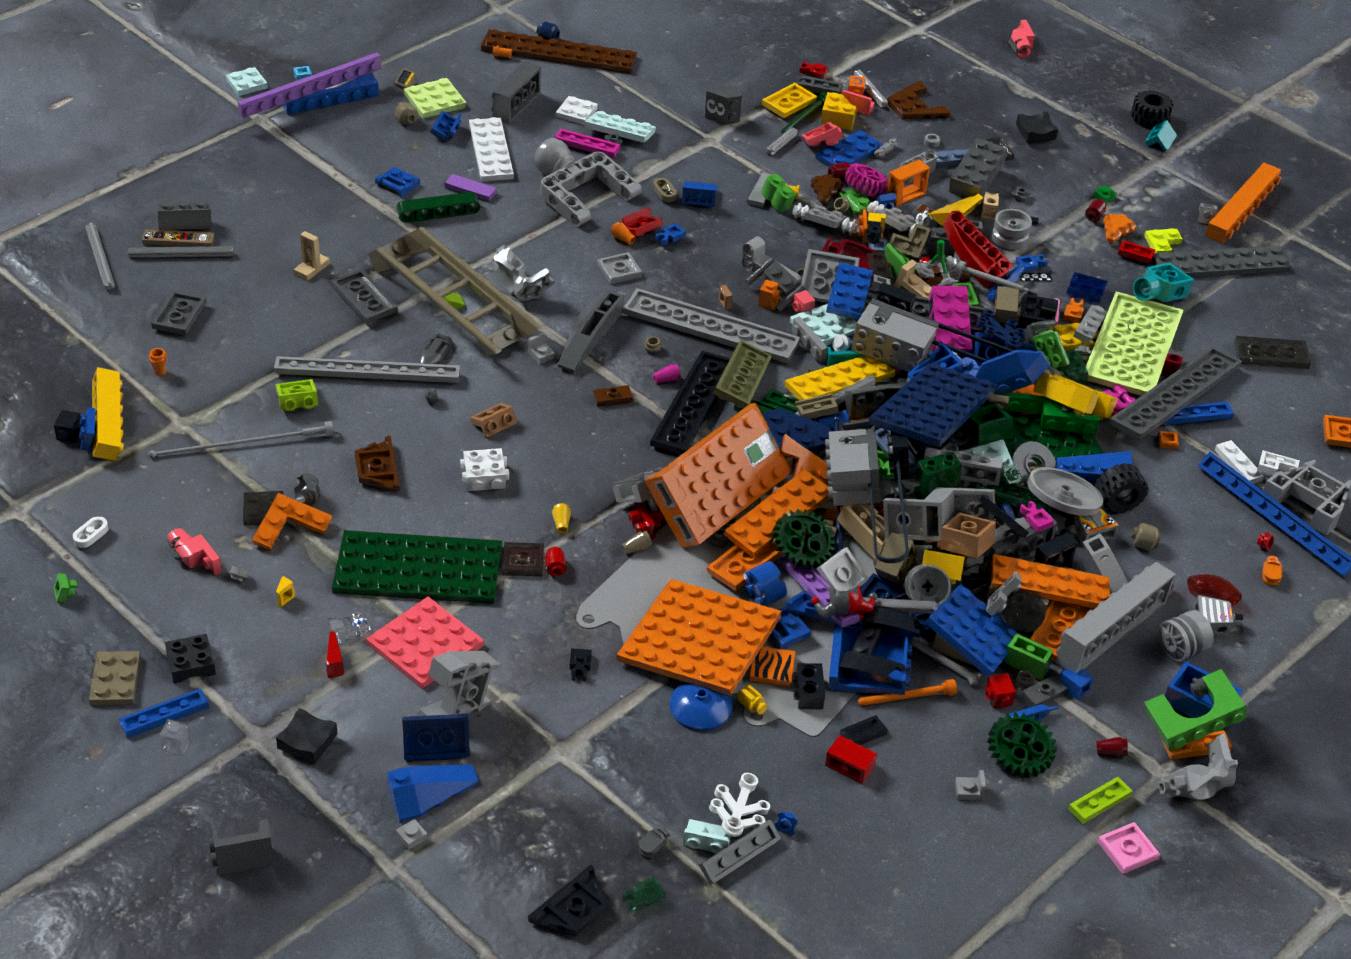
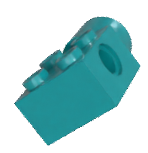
(1163, 283)

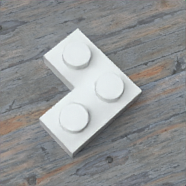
(1271, 462)

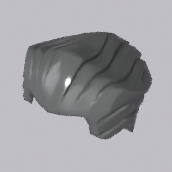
(307, 489)

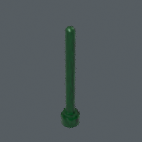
(819, 102)

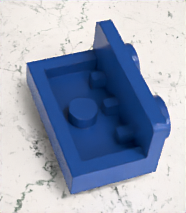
(446, 126)
(87, 430)

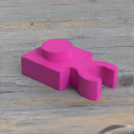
(1037, 519)

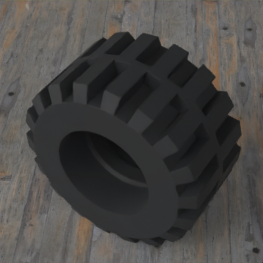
(1151, 108)
(1122, 488)

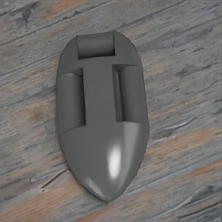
(435, 349)

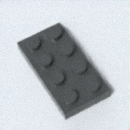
(364, 296)

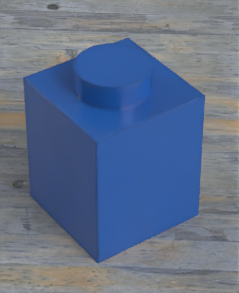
(1078, 683)

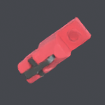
(1022, 39)
(193, 550)

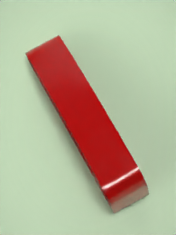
(975, 248)

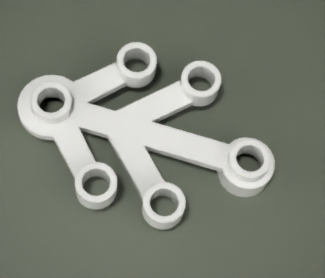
(732, 824)

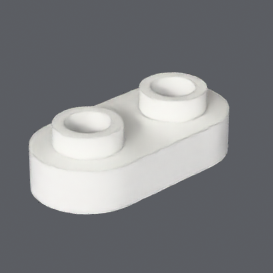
(90, 532)

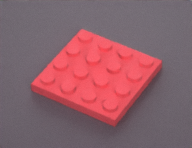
(419, 636)

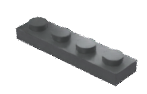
(739, 852)

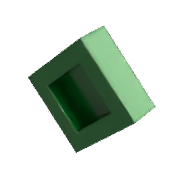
(1105, 194)

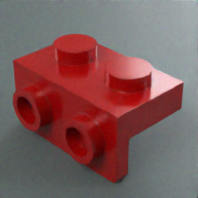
(641, 222)

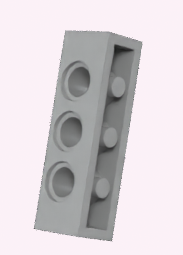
(974, 467)

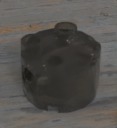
(1024, 611)

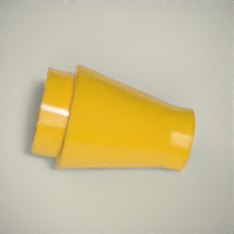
(561, 515)

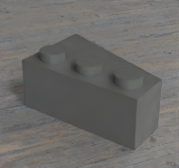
(183, 214)

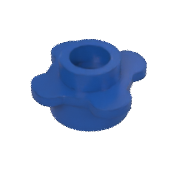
(786, 822)

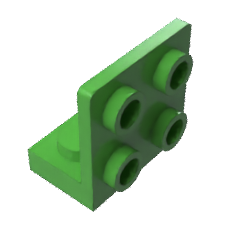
(1052, 347)

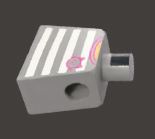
(1218, 614)

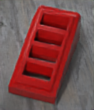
(334, 659)

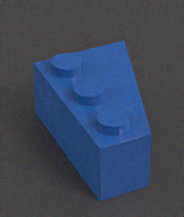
(942, 356)

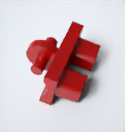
(646, 520)

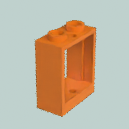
(917, 189)

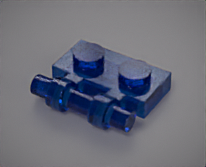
(1089, 284)

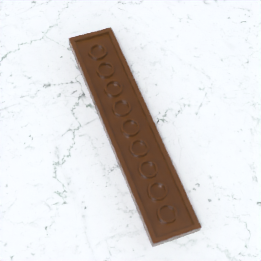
(561, 51)

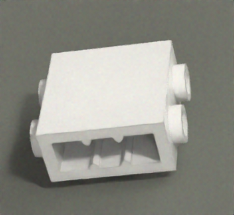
(484, 469)

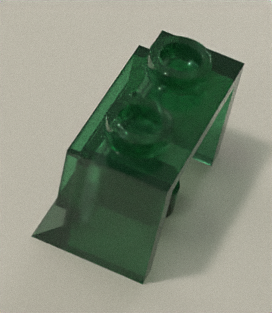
(1076, 369)

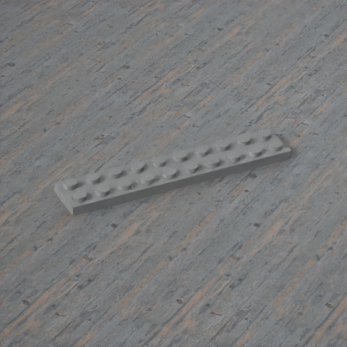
(710, 324)

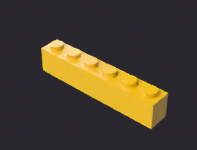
(108, 423)

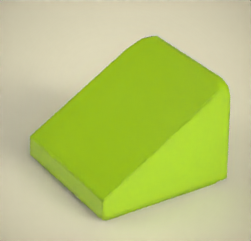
(454, 300)

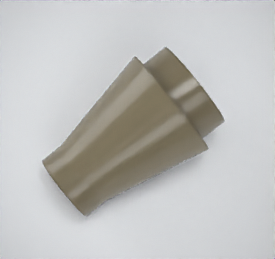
(638, 542)

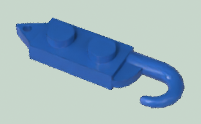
(1012, 276)

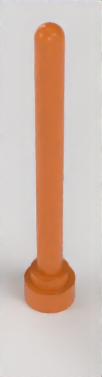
(947, 688)

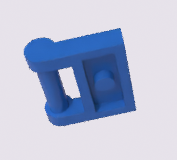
(398, 181)
(793, 629)

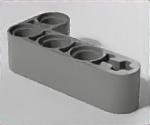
(754, 257)

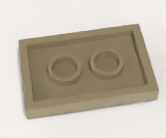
(115, 678)

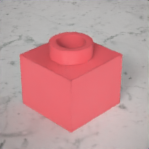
(803, 302)

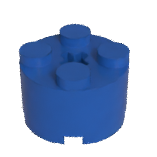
(764, 584)

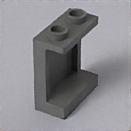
(242, 851)

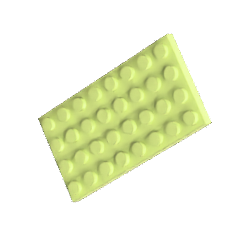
(1132, 357)

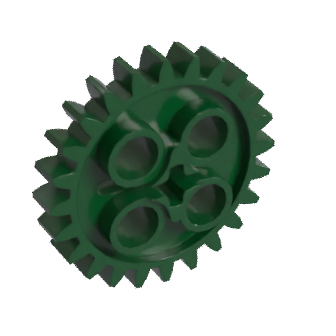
(820, 540)
(1021, 745)

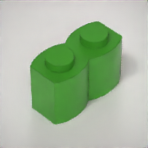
(778, 193)

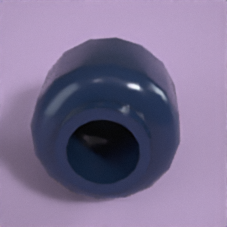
(548, 31)

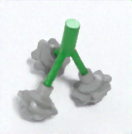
(947, 266)

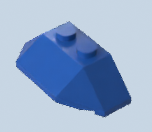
(1014, 370)

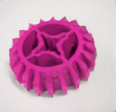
(866, 180)

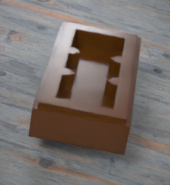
(612, 395)

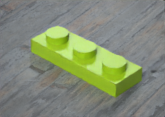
(1100, 800)

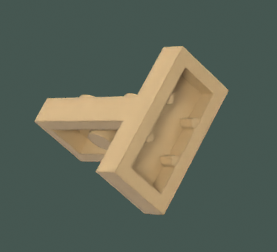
(312, 260)
(910, 281)

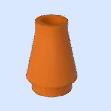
(622, 233)
(158, 361)

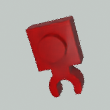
(815, 70)

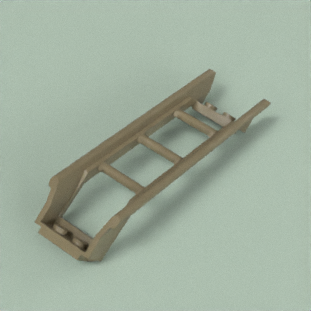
(422, 241)

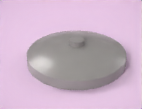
(1065, 491)

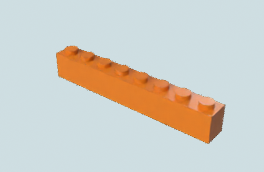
(1243, 203)

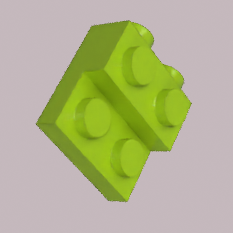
(297, 395)

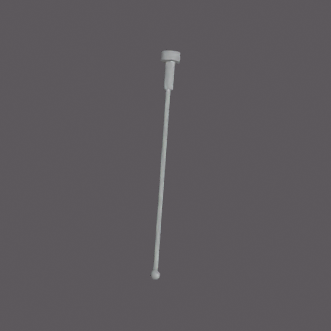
(327, 428)

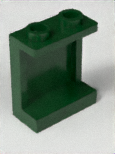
(938, 472)

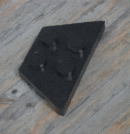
(573, 905)

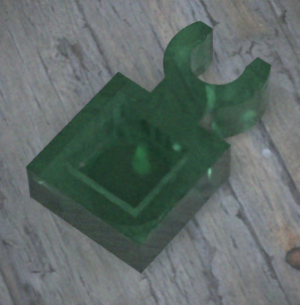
(645, 892)

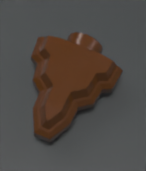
(826, 187)

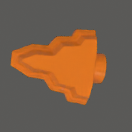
(1117, 227)

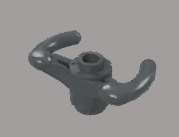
(1035, 328)

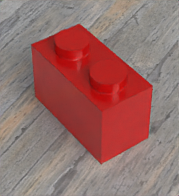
(851, 759)

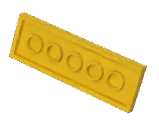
(837, 377)

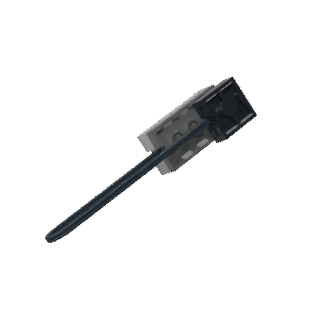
(1037, 545)

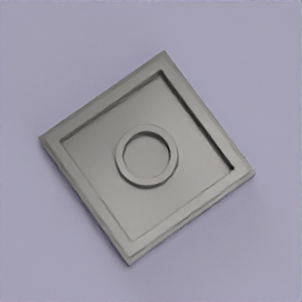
(619, 268)

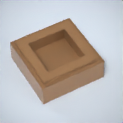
(725, 297)

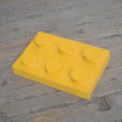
(789, 100)

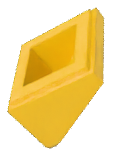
(285, 591)

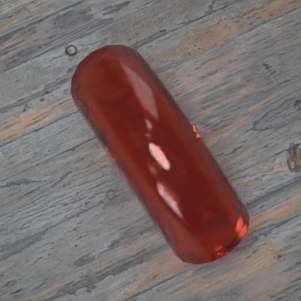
(1215, 586)

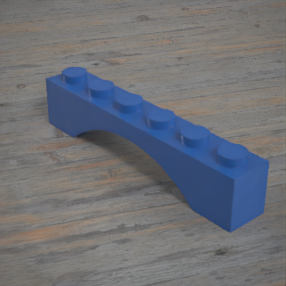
(356, 89)

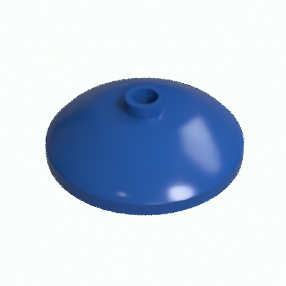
(700, 707)

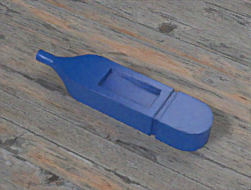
(1038, 711)

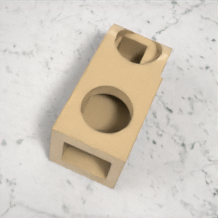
(990, 206)

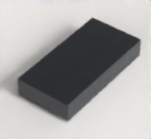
(864, 730)

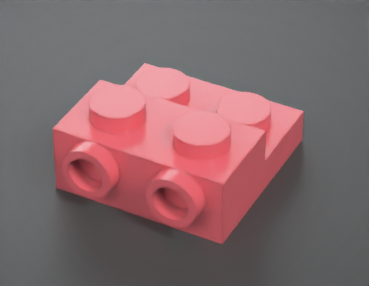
(826, 133)

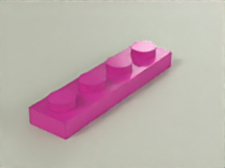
(588, 143)

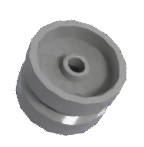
(1011, 229)

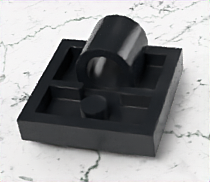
(1037, 309)

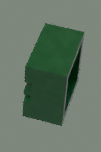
(989, 425)

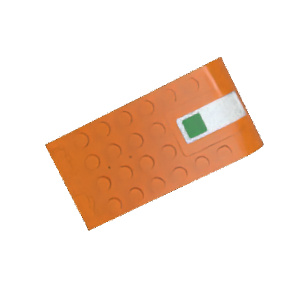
(719, 477)

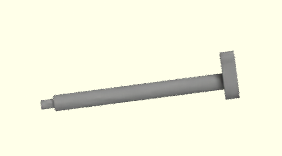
(962, 269)

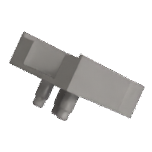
(635, 489)

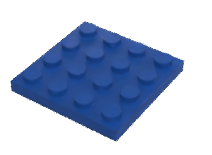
(972, 630)

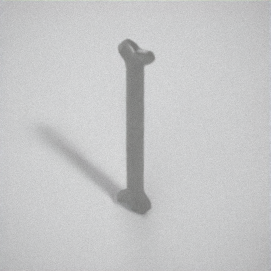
(970, 676)

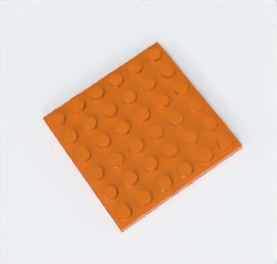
(699, 636)

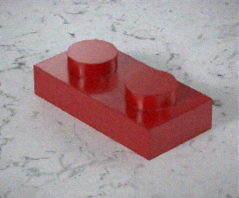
(1136, 252)

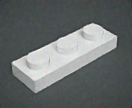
(1238, 461)

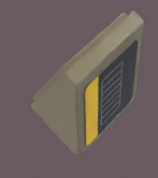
(406, 78)

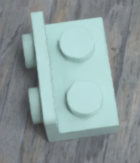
(705, 836)

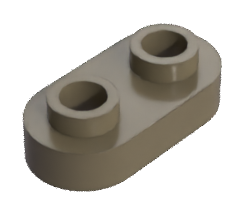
(665, 190)

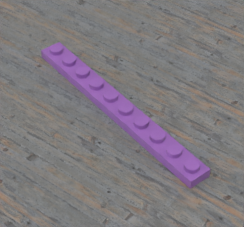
(309, 85)

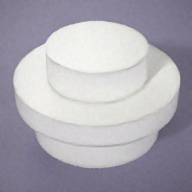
(841, 343)

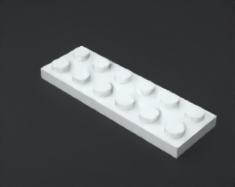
(491, 149)

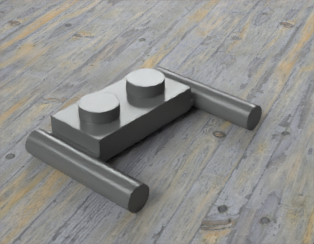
(787, 283)

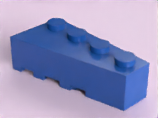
(1092, 466)

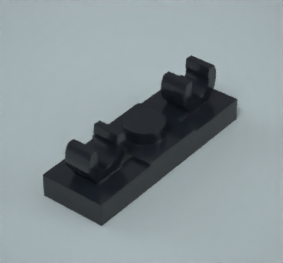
(1000, 518)

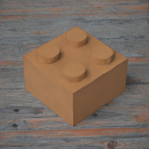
(968, 535)

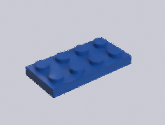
(850, 149)
(849, 291)

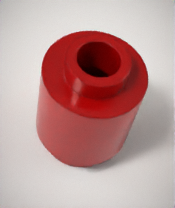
(555, 561)

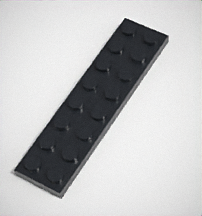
(690, 404)

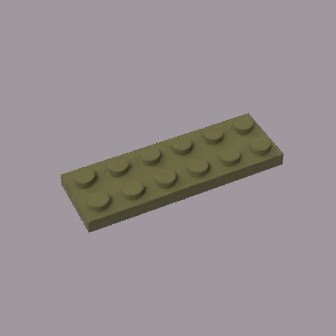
(742, 374)

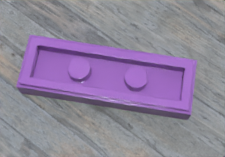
(464, 185)

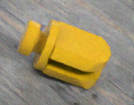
(752, 700)

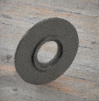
(1028, 450)

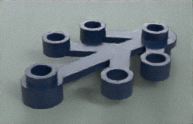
(995, 330)

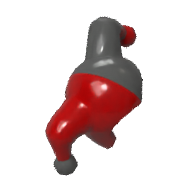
(845, 602)

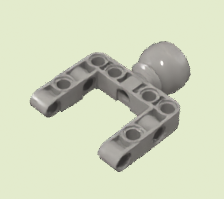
(565, 174)

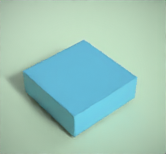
(302, 72)

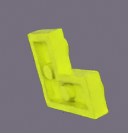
(1162, 239)

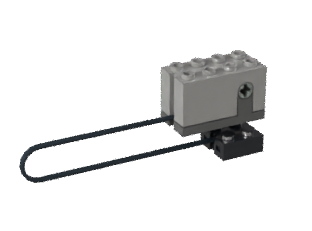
(902, 338)
(855, 472)

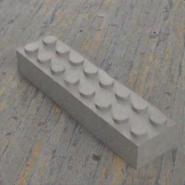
(1114, 617)

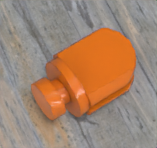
(1272, 571)

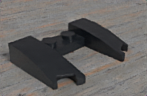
(861, 661)

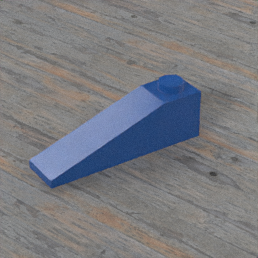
(423, 787)

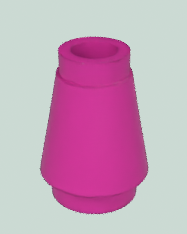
(667, 374)

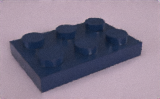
(436, 736)

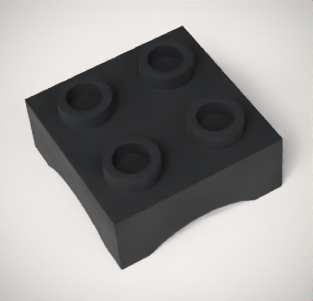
(1036, 127)
(190, 657)
(307, 736)

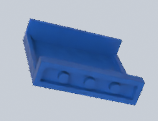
(891, 647)

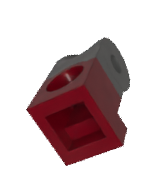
(1172, 362)

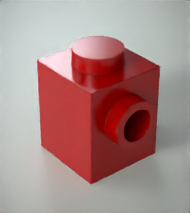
(1000, 691)

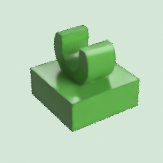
(64, 588)

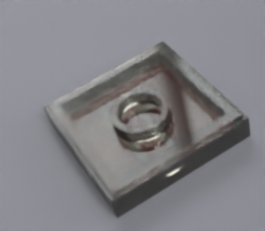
(523, 559)

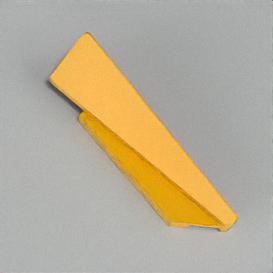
(964, 206)

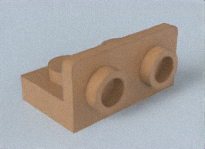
(494, 419)

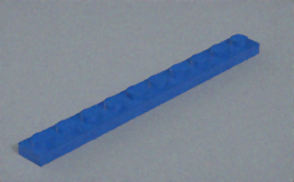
(1277, 514)

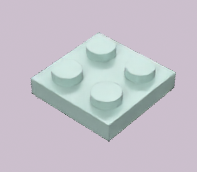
(246, 81)

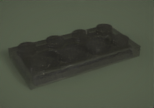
(1272, 352)

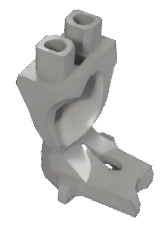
(515, 279)
(1200, 781)

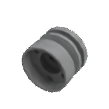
(939, 580)
(1185, 635)

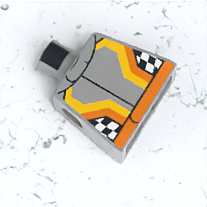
(1095, 524)

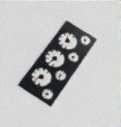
(1029, 277)

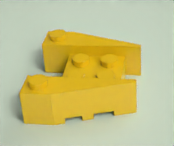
(1076, 395)

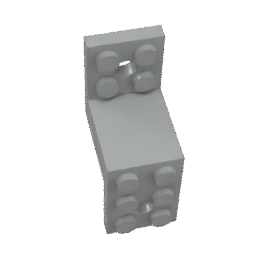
(933, 512)

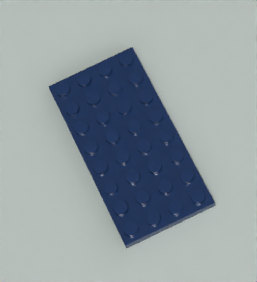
(933, 404)

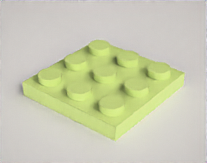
(434, 98)

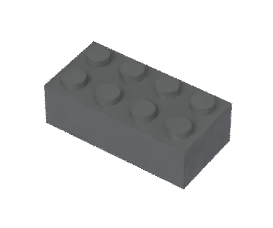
(516, 92)
(977, 169)

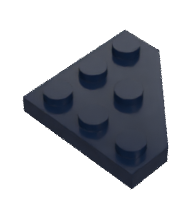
(802, 430)

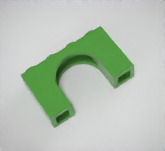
(1179, 730)

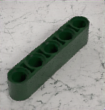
(437, 207)

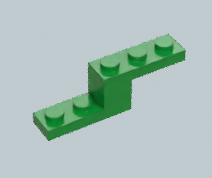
(1051, 414)

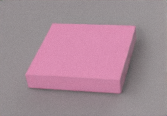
(1128, 848)

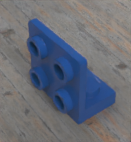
(699, 194)

